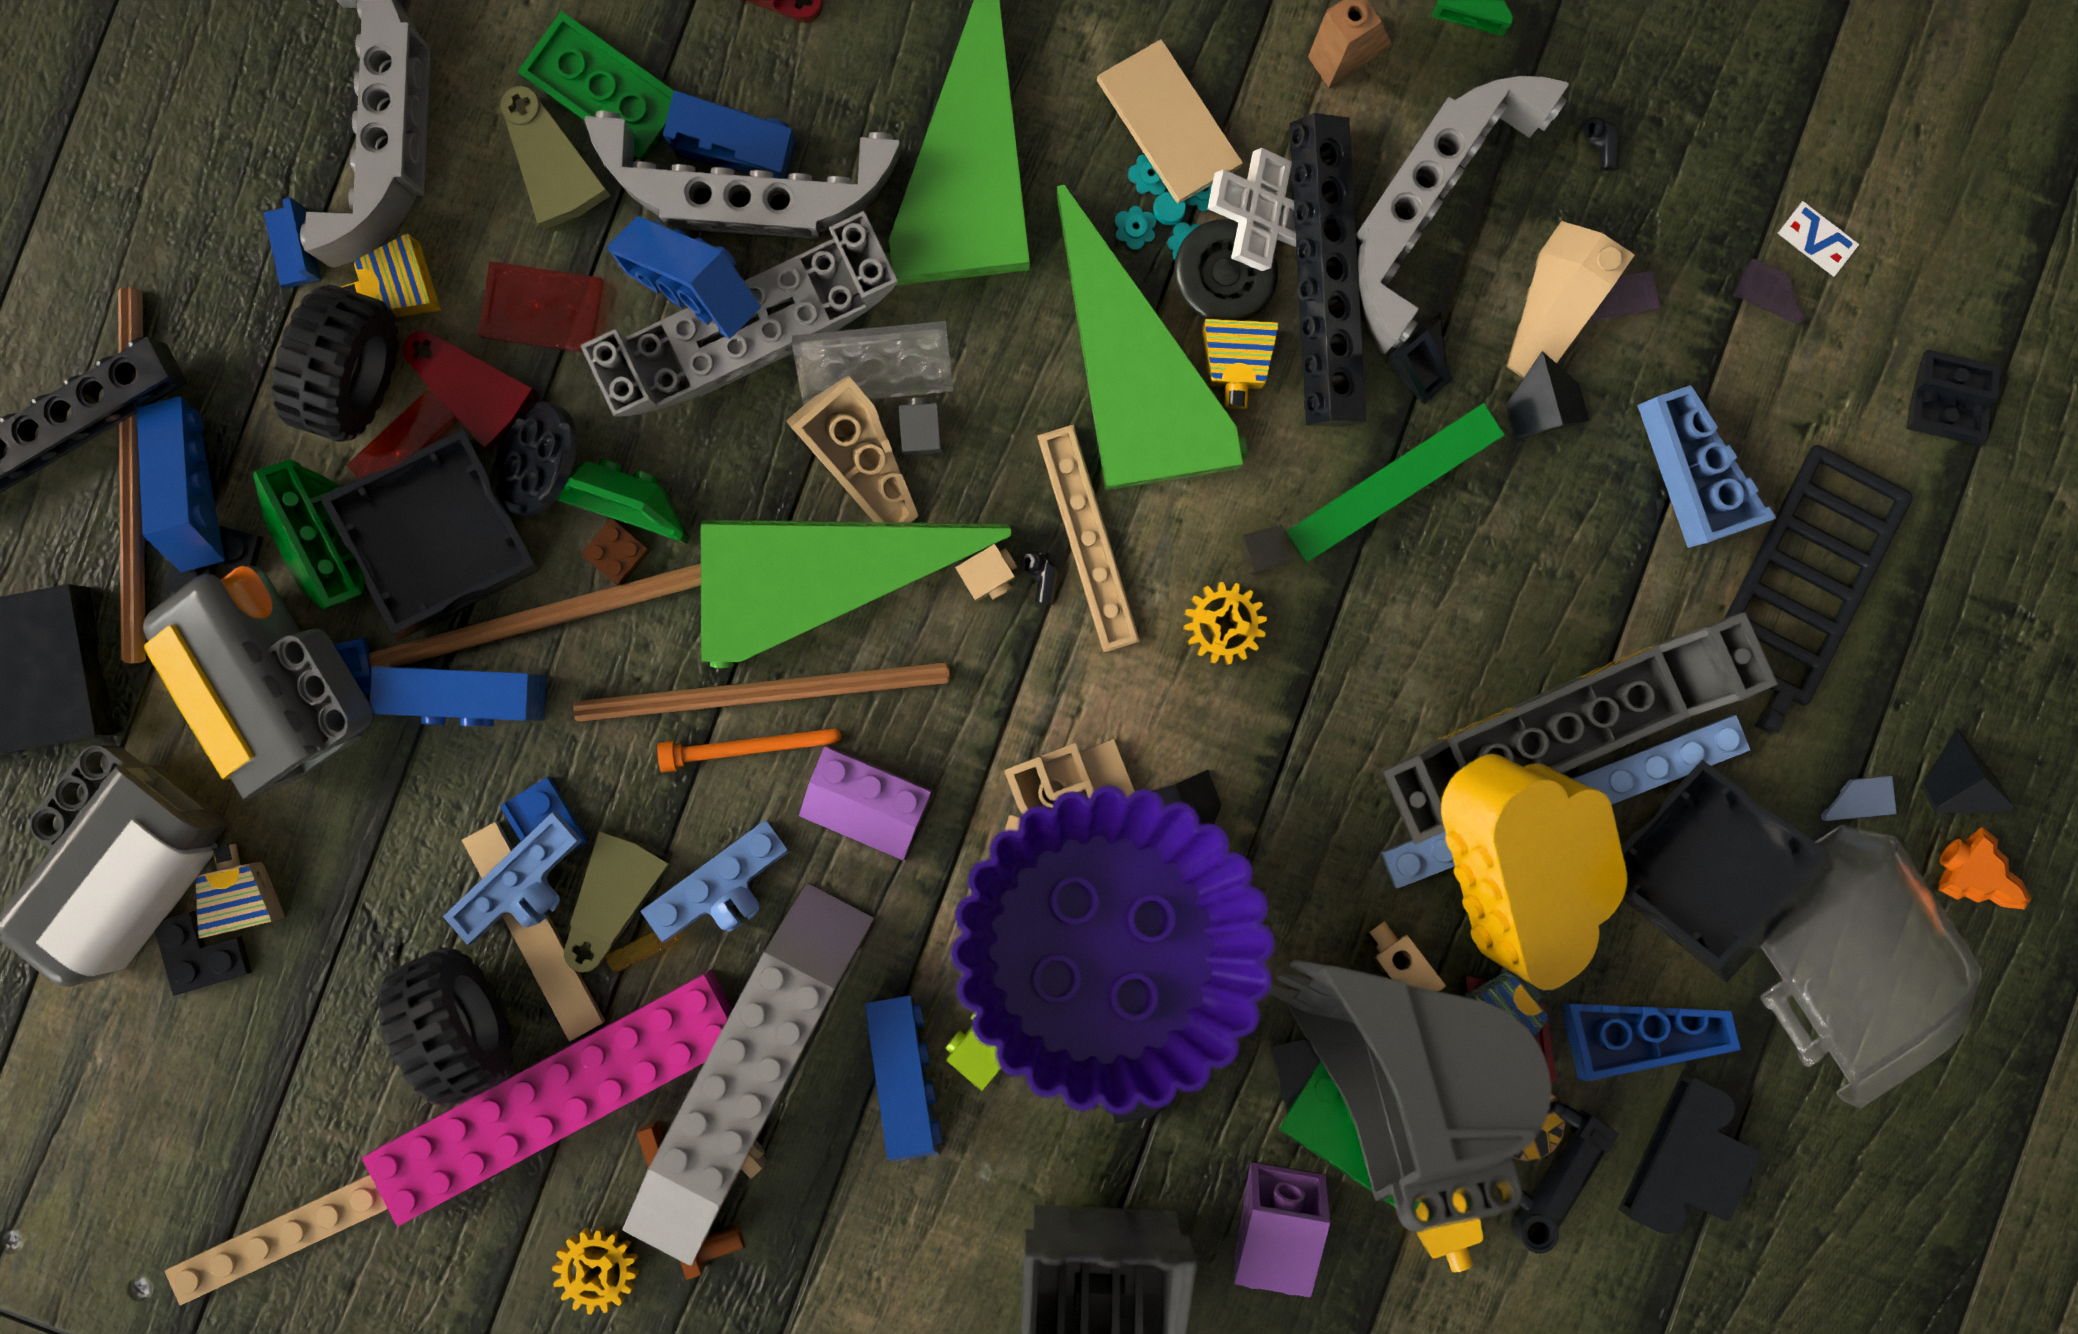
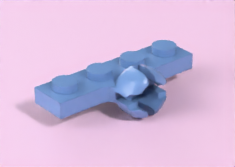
(516, 883)
(718, 886)

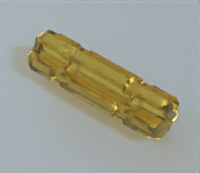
(638, 951)

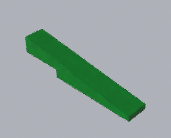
(1395, 483)

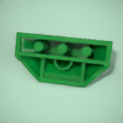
(623, 498)
(307, 534)

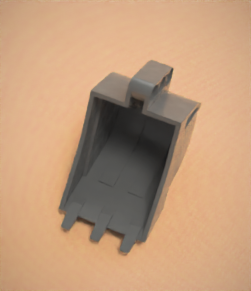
(1432, 1085)
(1106, 1272)

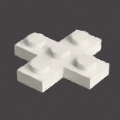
(1258, 207)

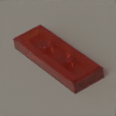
(405, 435)

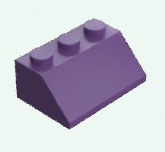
(864, 802)

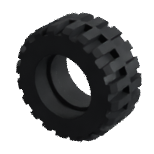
(334, 363)
(445, 1027)

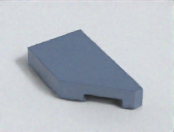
(1863, 799)

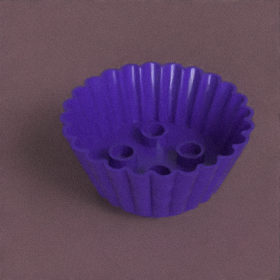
(1112, 949)

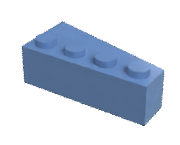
(1699, 469)

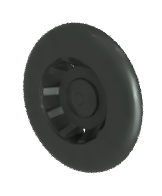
(1220, 275)

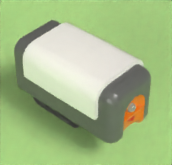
(109, 868)

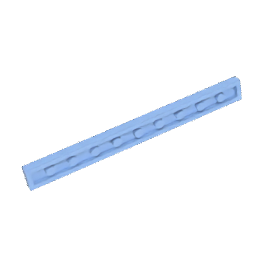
(1615, 779)

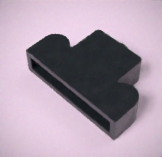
(1690, 1161)

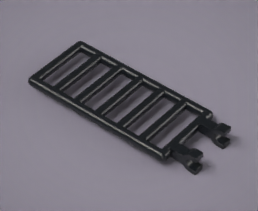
(1785, 692)

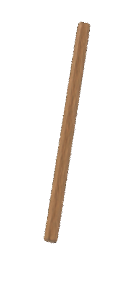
(131, 533)
(537, 618)
(761, 692)

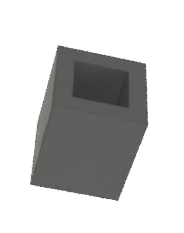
(920, 427)

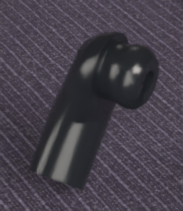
(1606, 140)
(1043, 573)

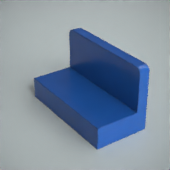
(291, 261)

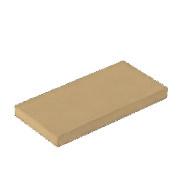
(1168, 121)

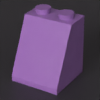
(1282, 1230)

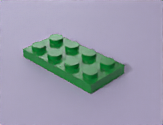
(594, 77)

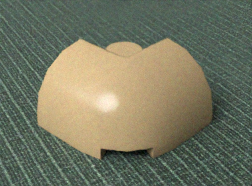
(1047, 777)

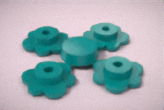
(1164, 209)

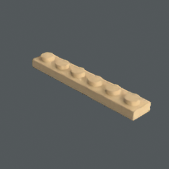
(275, 1239)

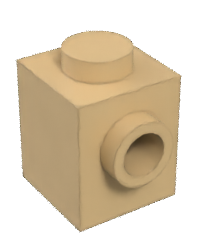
(988, 573)

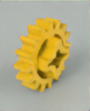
(1241, 627)
(588, 1257)

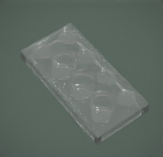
(879, 360)

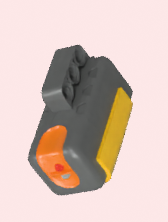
(251, 682)

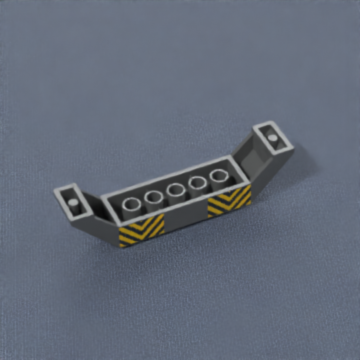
(1590, 714)

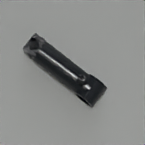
(1563, 1179)

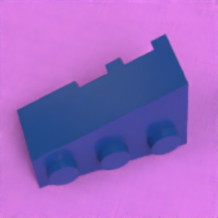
(728, 137)

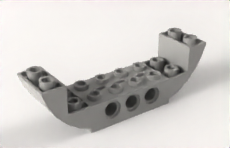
(389, 136)
(1434, 164)
(674, 192)
(798, 297)

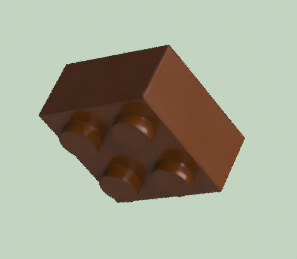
(615, 552)

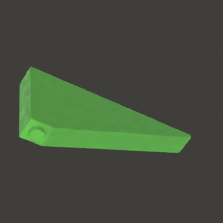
(965, 189)
(1145, 395)
(790, 576)

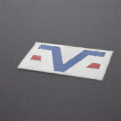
(1818, 238)

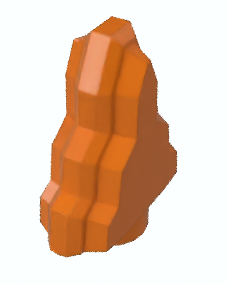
(1981, 872)

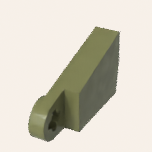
(552, 168)
(611, 895)

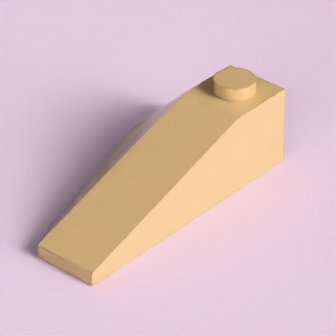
(1568, 286)
(850, 442)

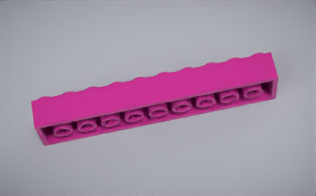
(549, 1099)

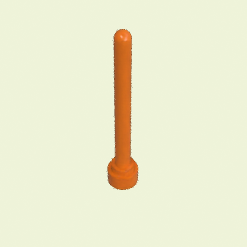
(675, 755)

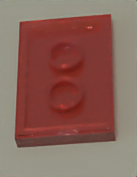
(539, 307)

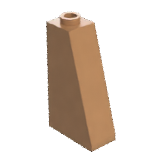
(1347, 40)

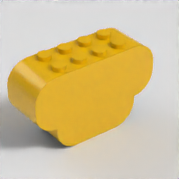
(1533, 865)

